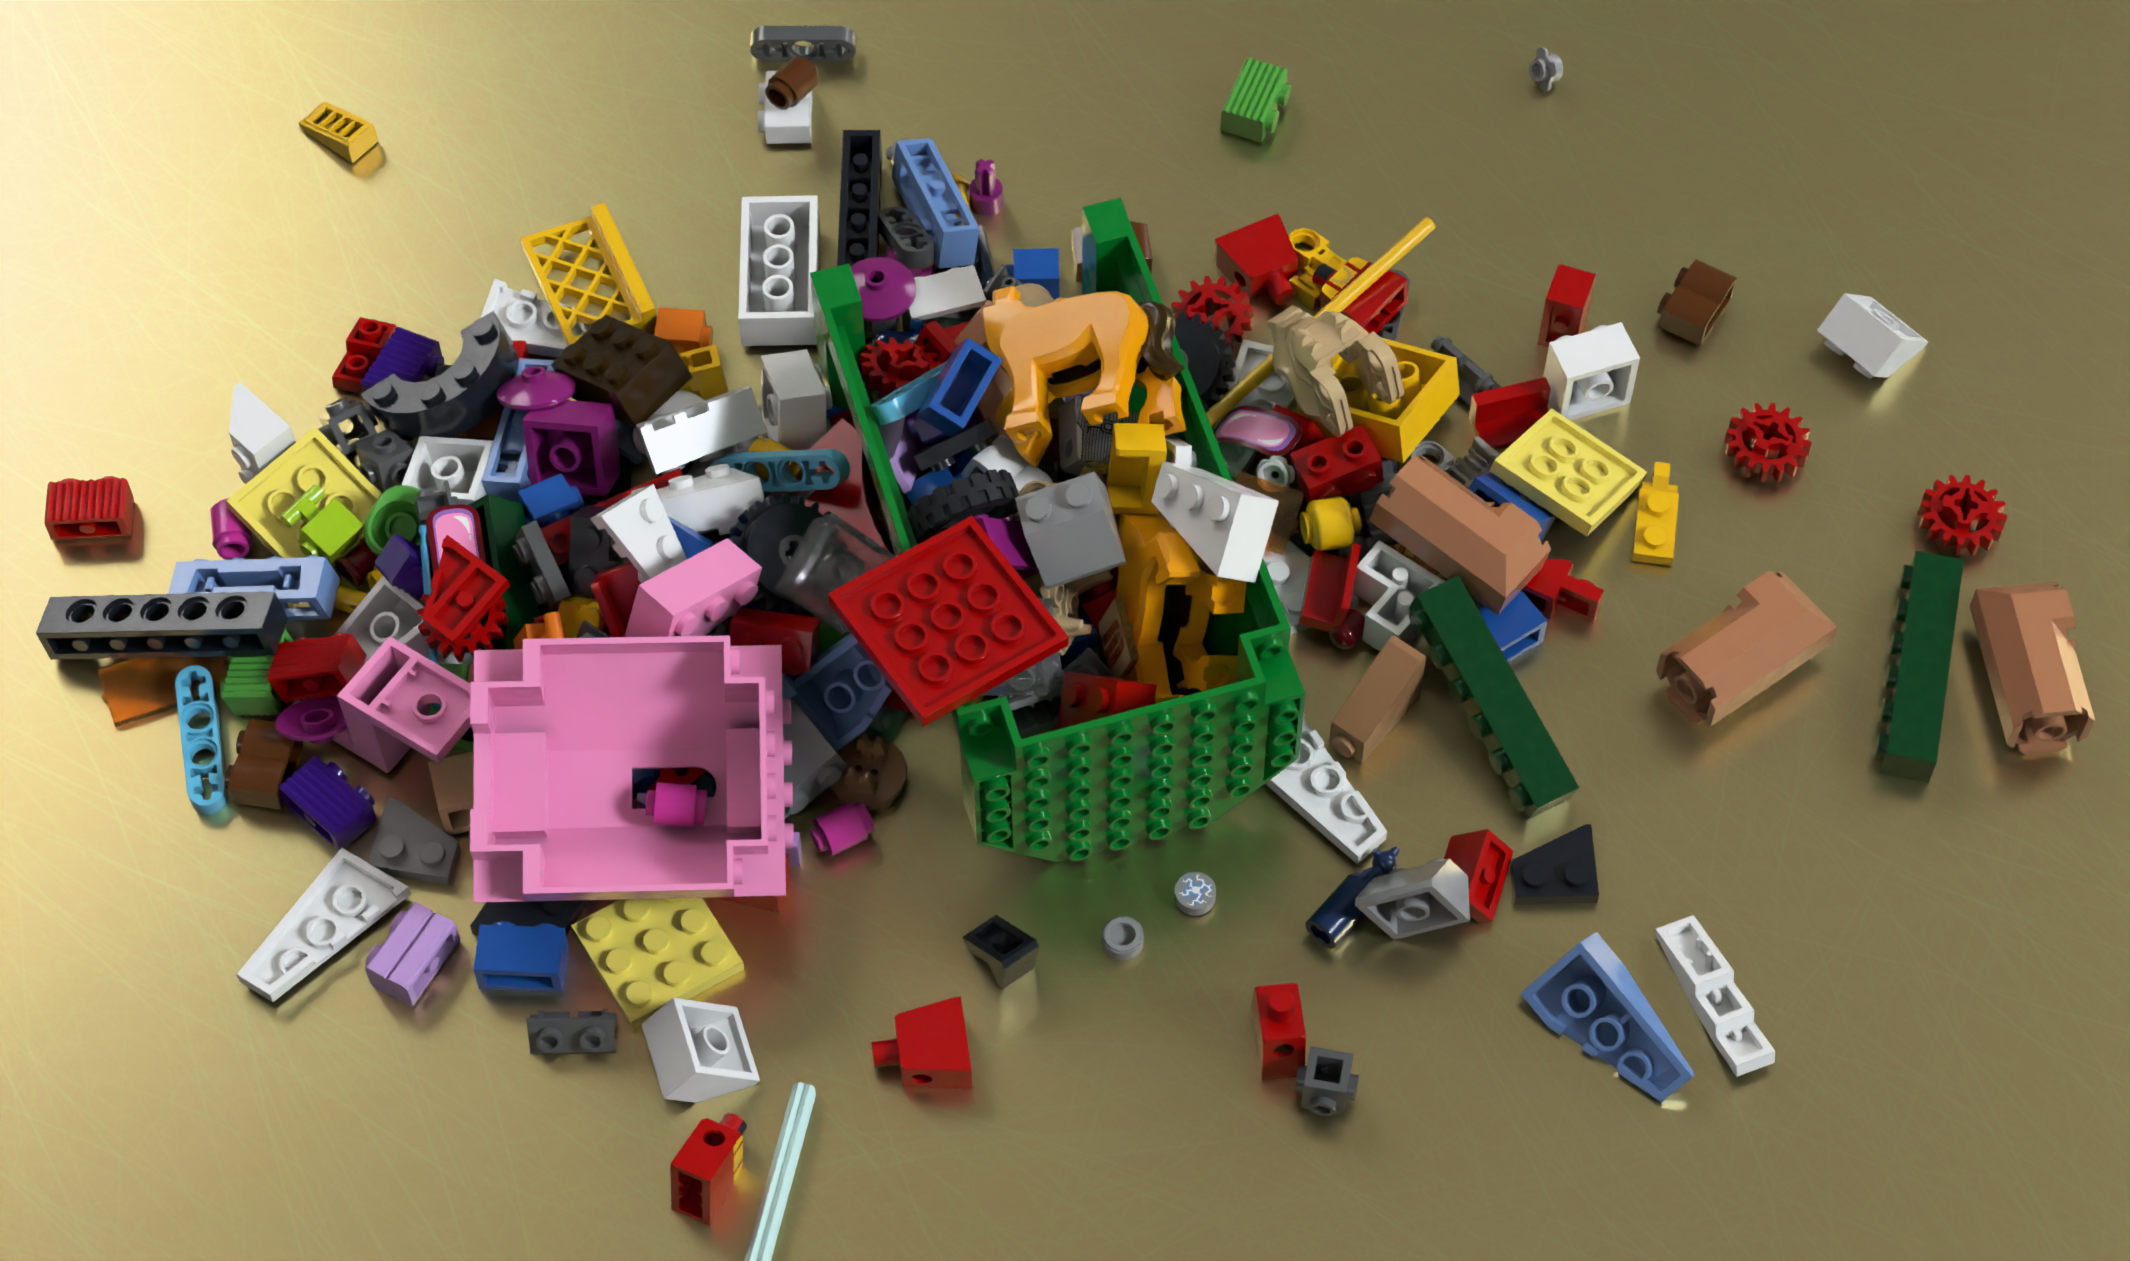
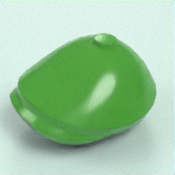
(392, 515)

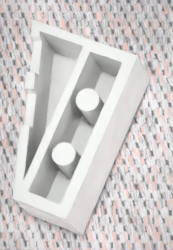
(701, 430)
(711, 499)
(1216, 518)

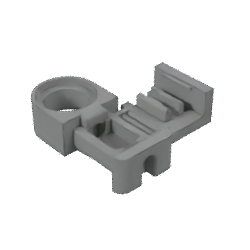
(1464, 471)

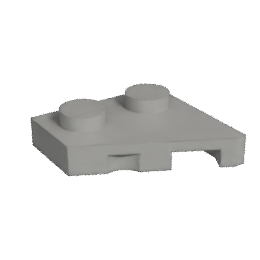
(413, 846)

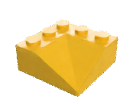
(1399, 427)

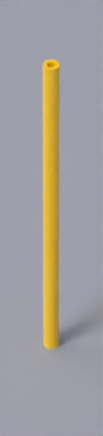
(1337, 304)

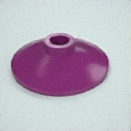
(888, 297)
(536, 389)
(312, 720)

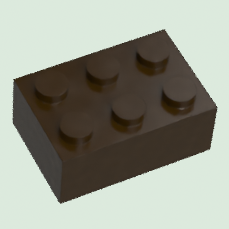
(623, 368)

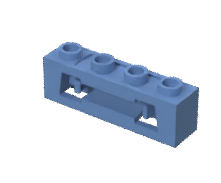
(935, 201)
(510, 443)
(292, 580)

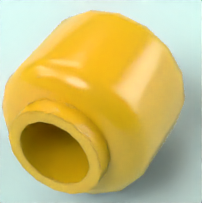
(1329, 523)

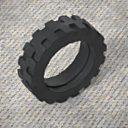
(976, 495)

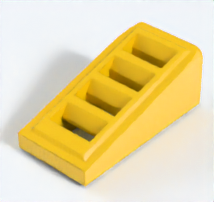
(350, 148)

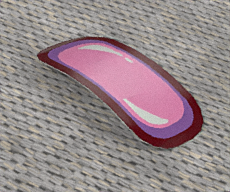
(1259, 430)
(458, 522)

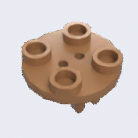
(870, 755)

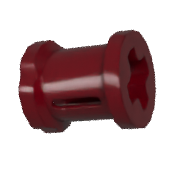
(357, 564)

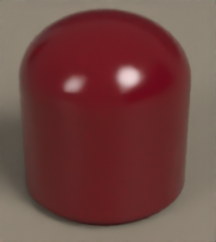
(1350, 631)

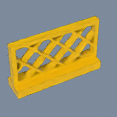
(616, 261)

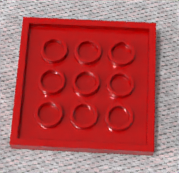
(947, 620)

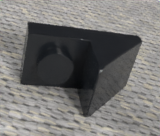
(1004, 948)

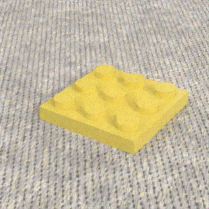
(1568, 472)
(287, 478)
(656, 952)

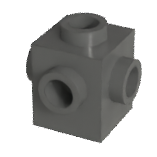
(361, 424)
(384, 459)
(1326, 1081)

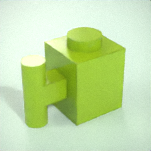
(327, 530)

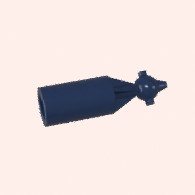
(1339, 911)

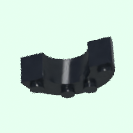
(455, 398)

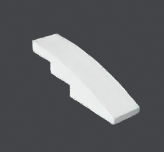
(1714, 995)

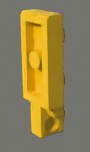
(1656, 518)

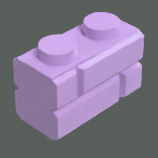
(411, 953)

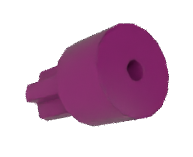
(985, 190)

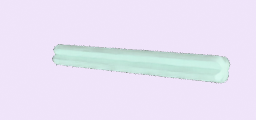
(781, 1173)

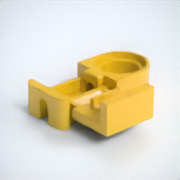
(1309, 261)

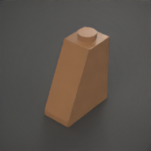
(1378, 700)

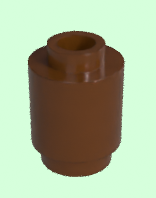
(792, 83)

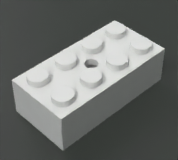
(775, 267)

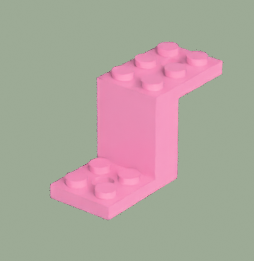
(391, 706)

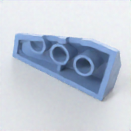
(842, 691)
(1604, 1011)

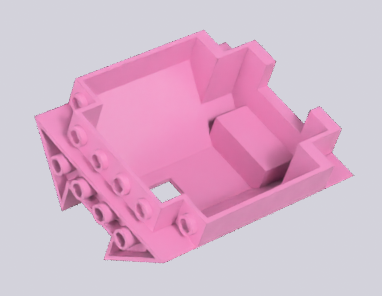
(558, 755)

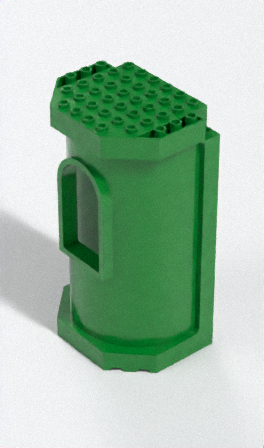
(1132, 770)

